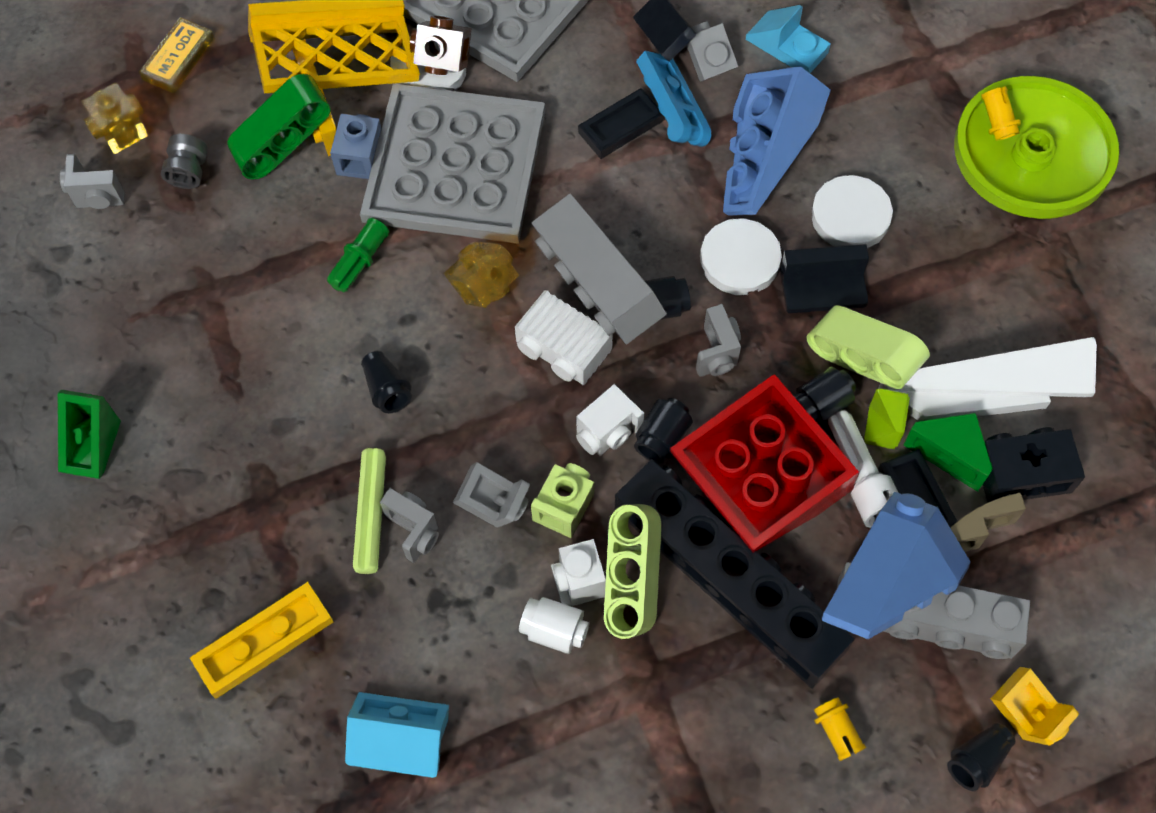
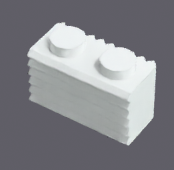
(562, 338)

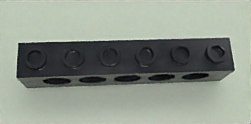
(806, 657)

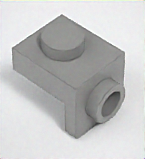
(711, 51)
(90, 188)
(724, 339)
(492, 496)
(411, 514)

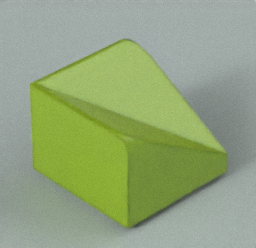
(886, 418)

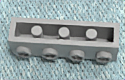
(598, 268)
(967, 620)

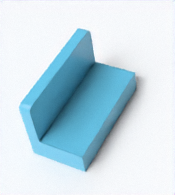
(395, 734)

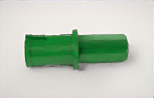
(358, 255)

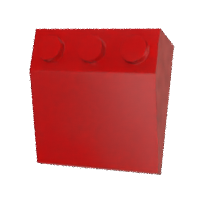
(766, 464)

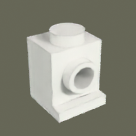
(608, 422)
(579, 574)

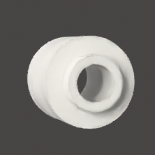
(554, 624)

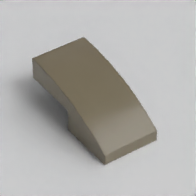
(973, 527)

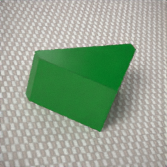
(85, 433)
(953, 446)

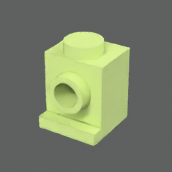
(562, 512)

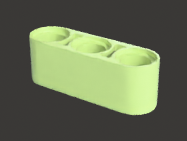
(868, 346)
(618, 587)

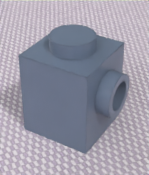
(355, 145)

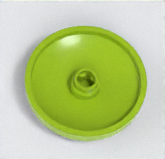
(1053, 164)

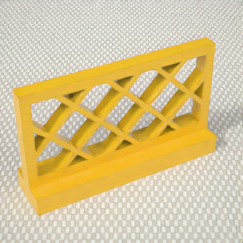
(330, 20)

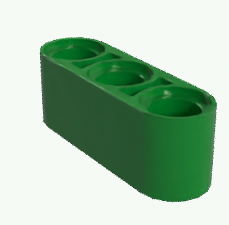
(278, 126)

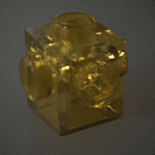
(114, 117)
(482, 273)

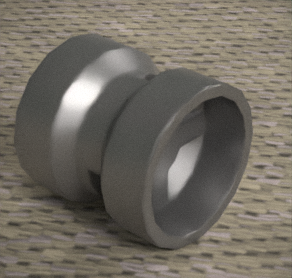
(184, 161)

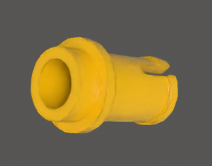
(1000, 114)
(838, 725)

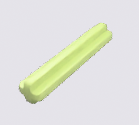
(369, 511)

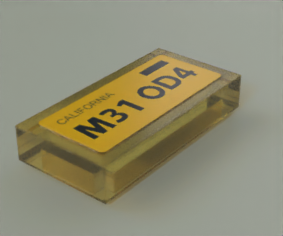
(176, 55)

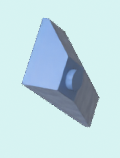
(774, 121)
(899, 566)

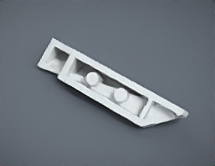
(1003, 381)

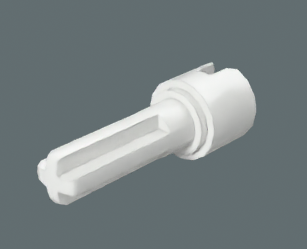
(871, 487)

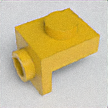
(1033, 708)

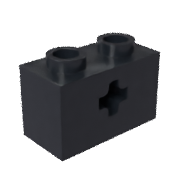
(1054, 458)

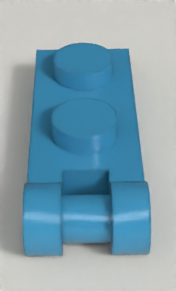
(674, 100)

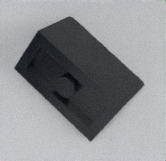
(824, 278)

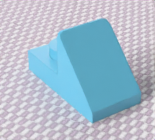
(788, 41)

